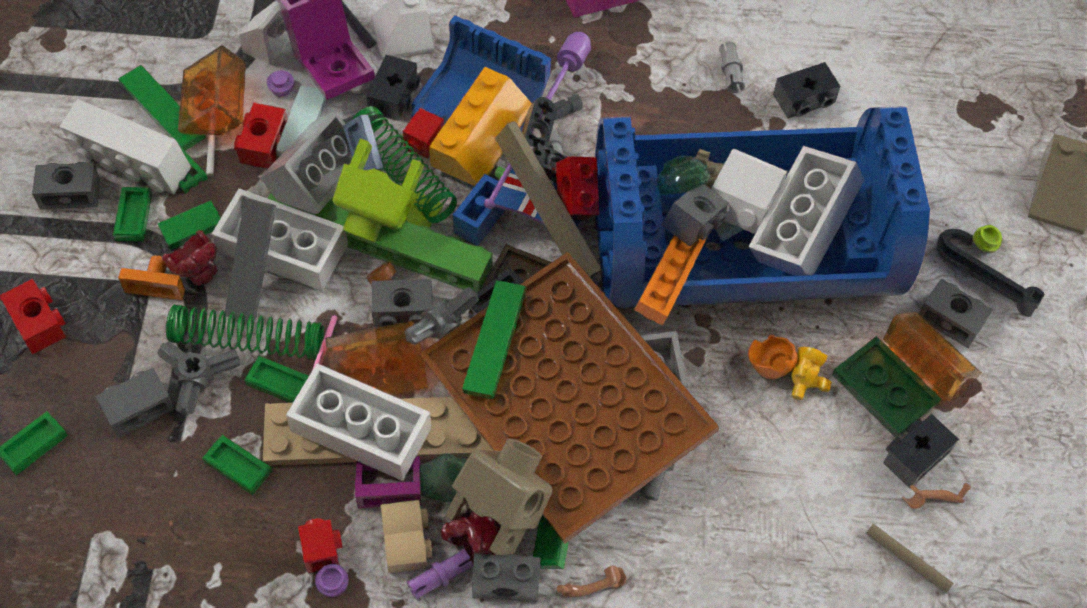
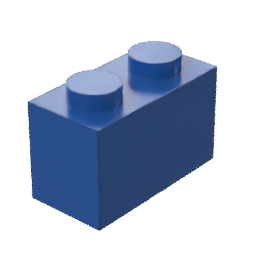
(472, 219)

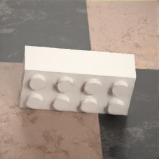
(125, 147)
(807, 212)
(299, 246)
(359, 421)

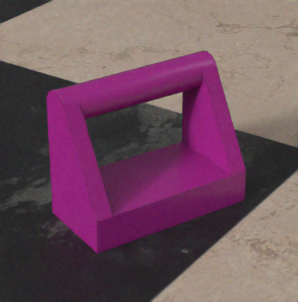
(385, 493)

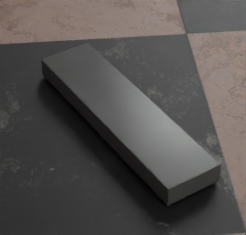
(250, 258)

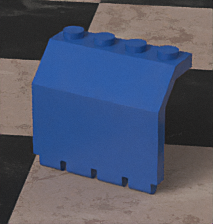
(467, 55)

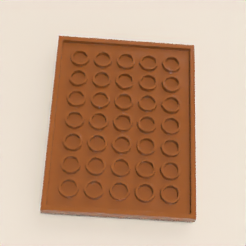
(578, 394)

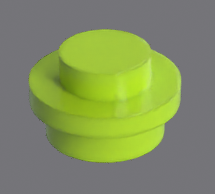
(987, 238)

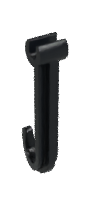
(1026, 298)

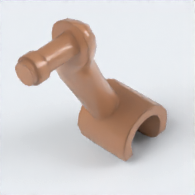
(920, 495)
(614, 578)

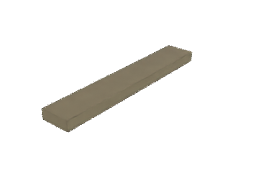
(545, 198)

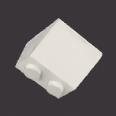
(749, 189)

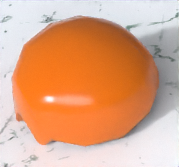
(773, 357)

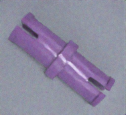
(439, 574)

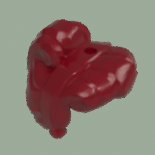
(194, 259)
(473, 532)

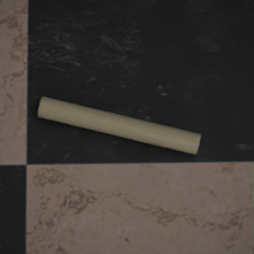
(909, 558)

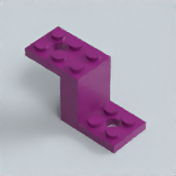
(324, 44)

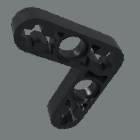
(541, 150)

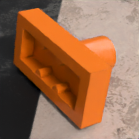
(153, 281)

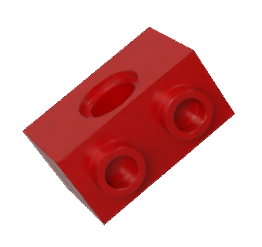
(260, 135)
(578, 186)
(27, 301)

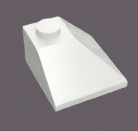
(403, 28)
(265, 34)

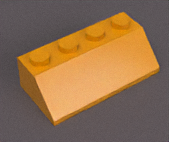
(467, 140)

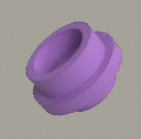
(280, 83)
(332, 580)

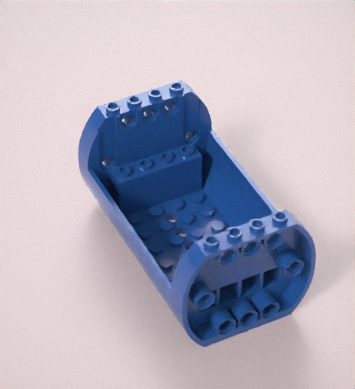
(870, 256)

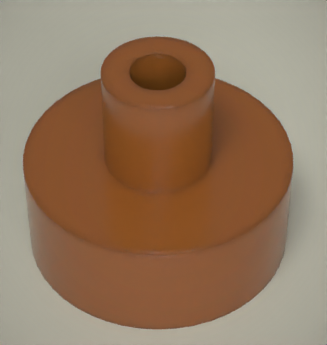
(382, 273)

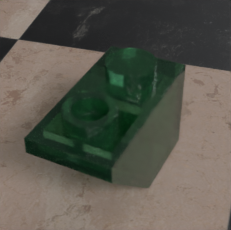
(439, 476)

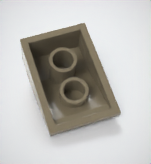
(1062, 185)

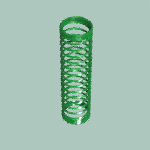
(426, 207)
(313, 334)

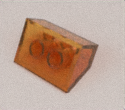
(213, 94)
(930, 355)
(379, 358)

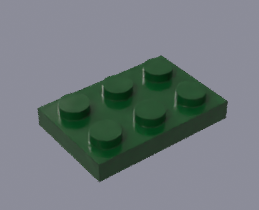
(886, 386)

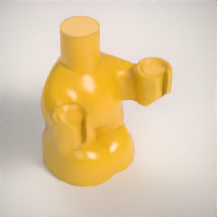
(806, 372)

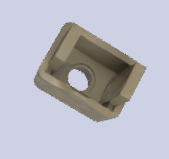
(502, 488)

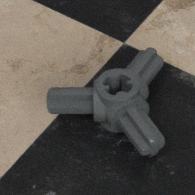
(441, 317)
(191, 382)

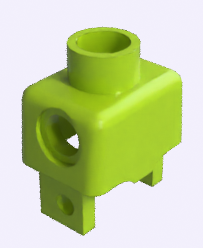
(373, 197)

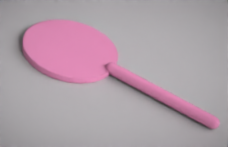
(319, 360)

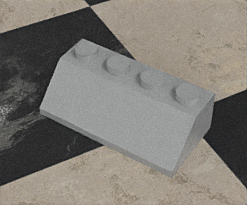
(311, 165)

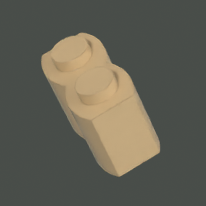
(404, 536)

